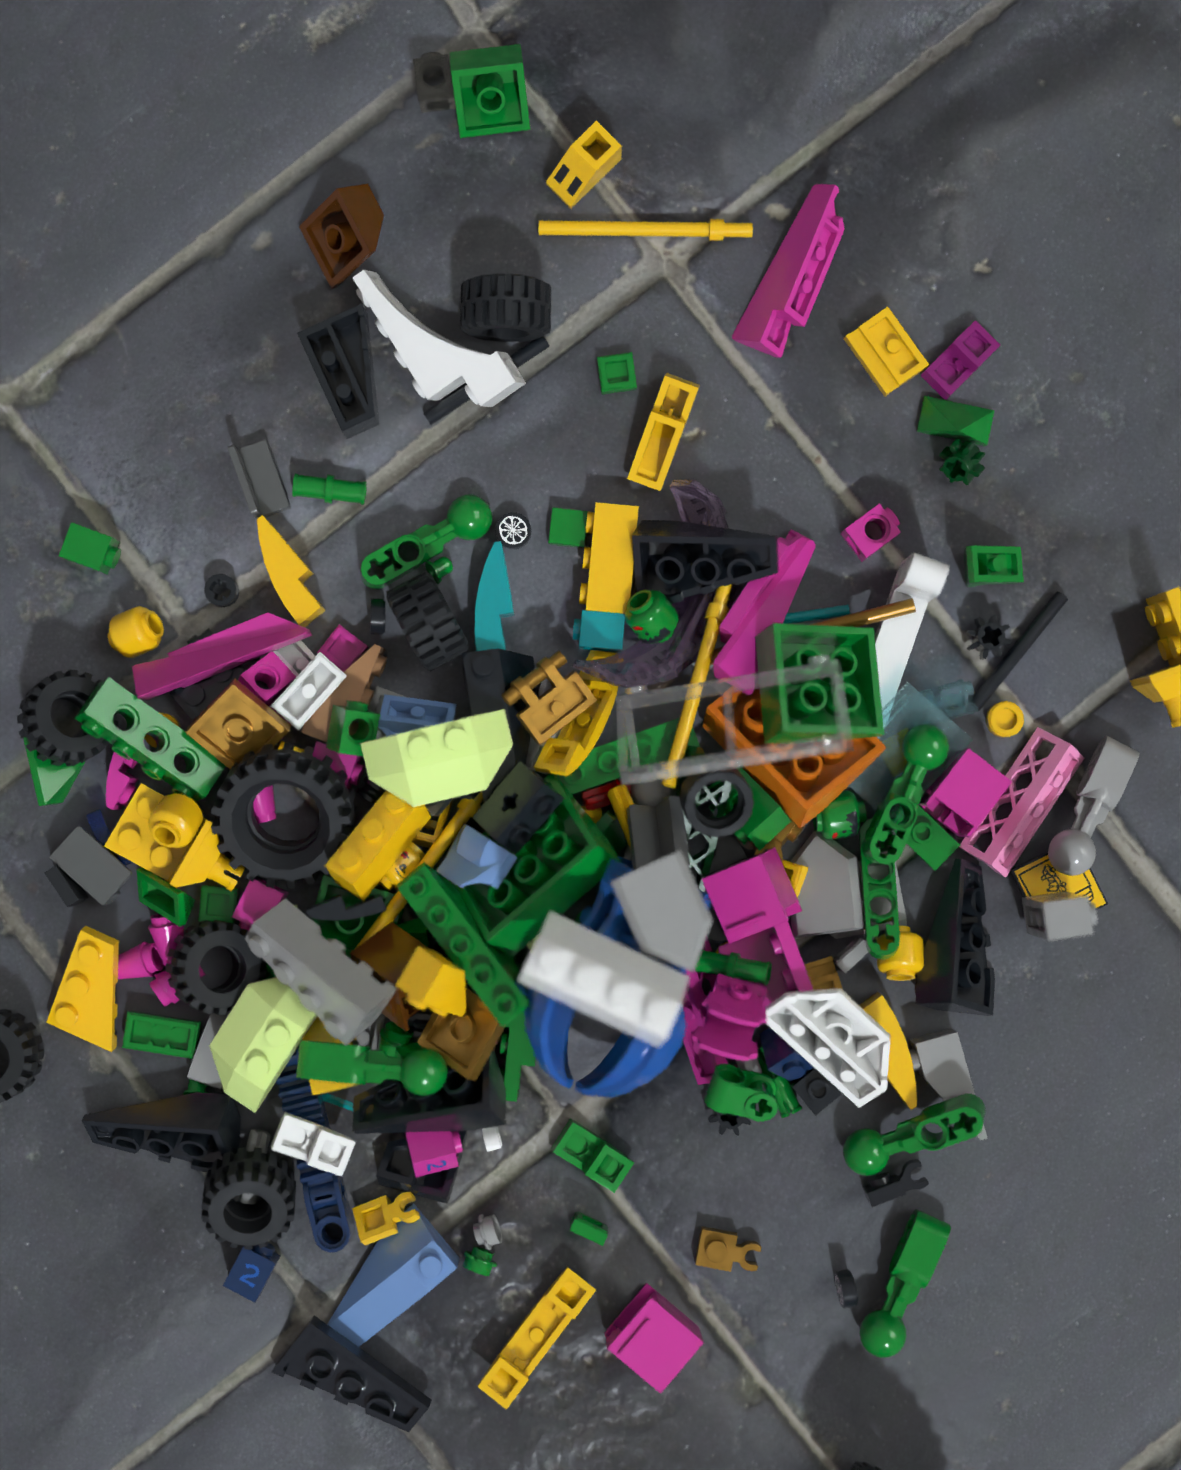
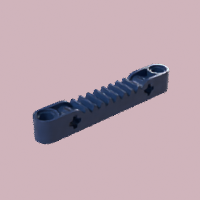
(322, 1190)

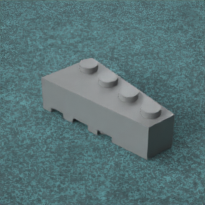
(319, 971)

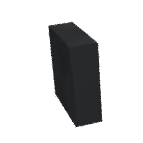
(66, 887)

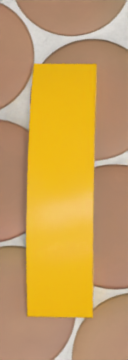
(580, 735)
(535, 1337)

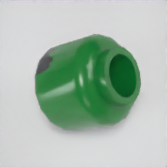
(651, 616)
(841, 817)

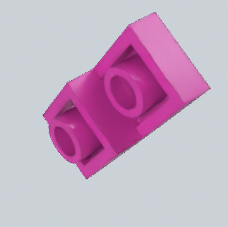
(120, 783)

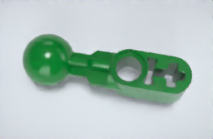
(467, 518)
(924, 749)
(420, 1071)
(869, 1151)
(910, 1270)

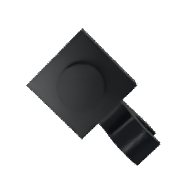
(887, 1187)

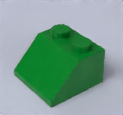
(489, 90)

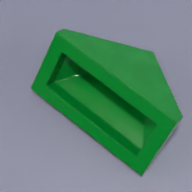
(955, 420)
(51, 781)
(163, 897)

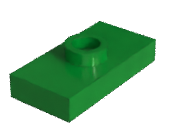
(930, 840)
(161, 1034)

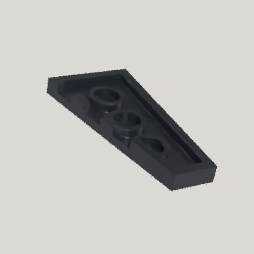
(340, 1367)

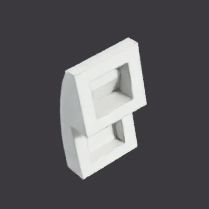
(313, 1144)

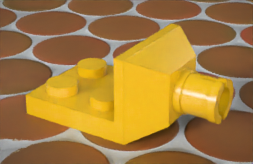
(1165, 684)
(178, 866)

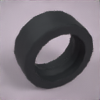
(722, 825)

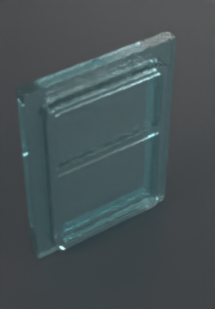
(901, 714)

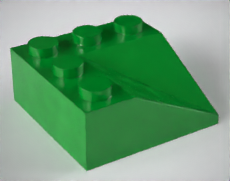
(807, 707)

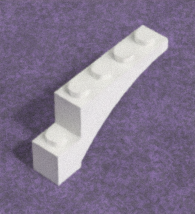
(434, 361)

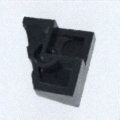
(398, 1173)

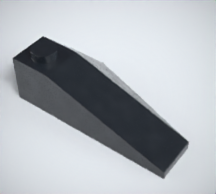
(698, 558)
(486, 678)
(955, 954)
(455, 1107)

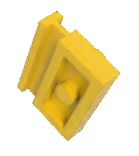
(886, 351)

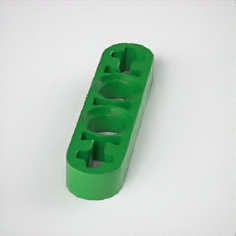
(879, 888)

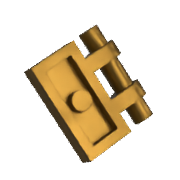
(557, 705)

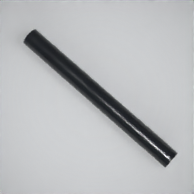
(460, 397)
(1019, 649)

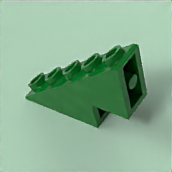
(452, 925)

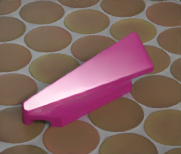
(794, 275)
(759, 606)
(215, 654)

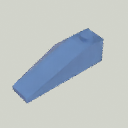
(393, 1279)

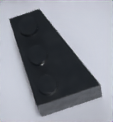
(345, 369)

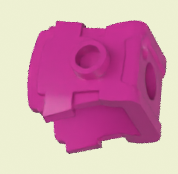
(731, 1019)

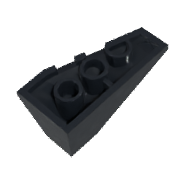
(183, 1127)

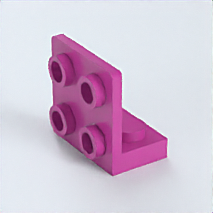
(779, 948)

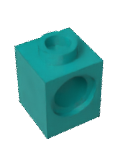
(599, 631)

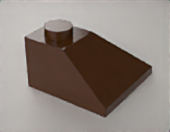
(344, 231)

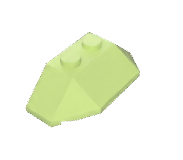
(440, 759)
(259, 1040)

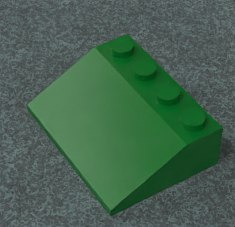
(549, 875)

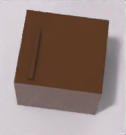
(388, 956)

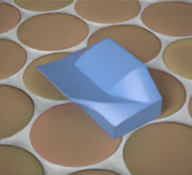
(409, 714)
(475, 860)

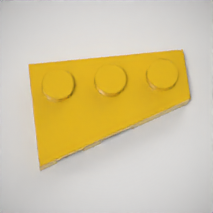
(87, 990)

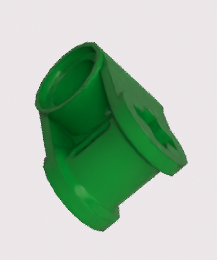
(739, 1090)

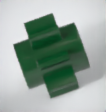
(962, 461)

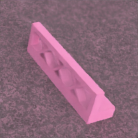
(1033, 805)

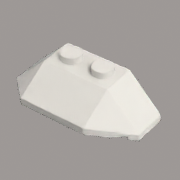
(835, 1040)

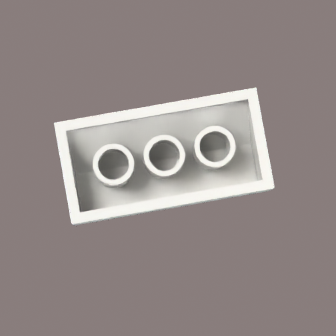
(605, 979)

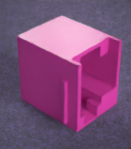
(964, 793)
(752, 895)
(653, 1338)

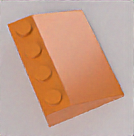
(798, 785)

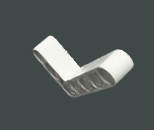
(894, 638)

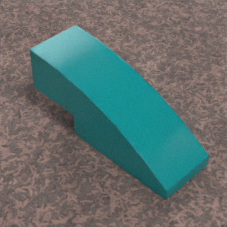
(493, 601)

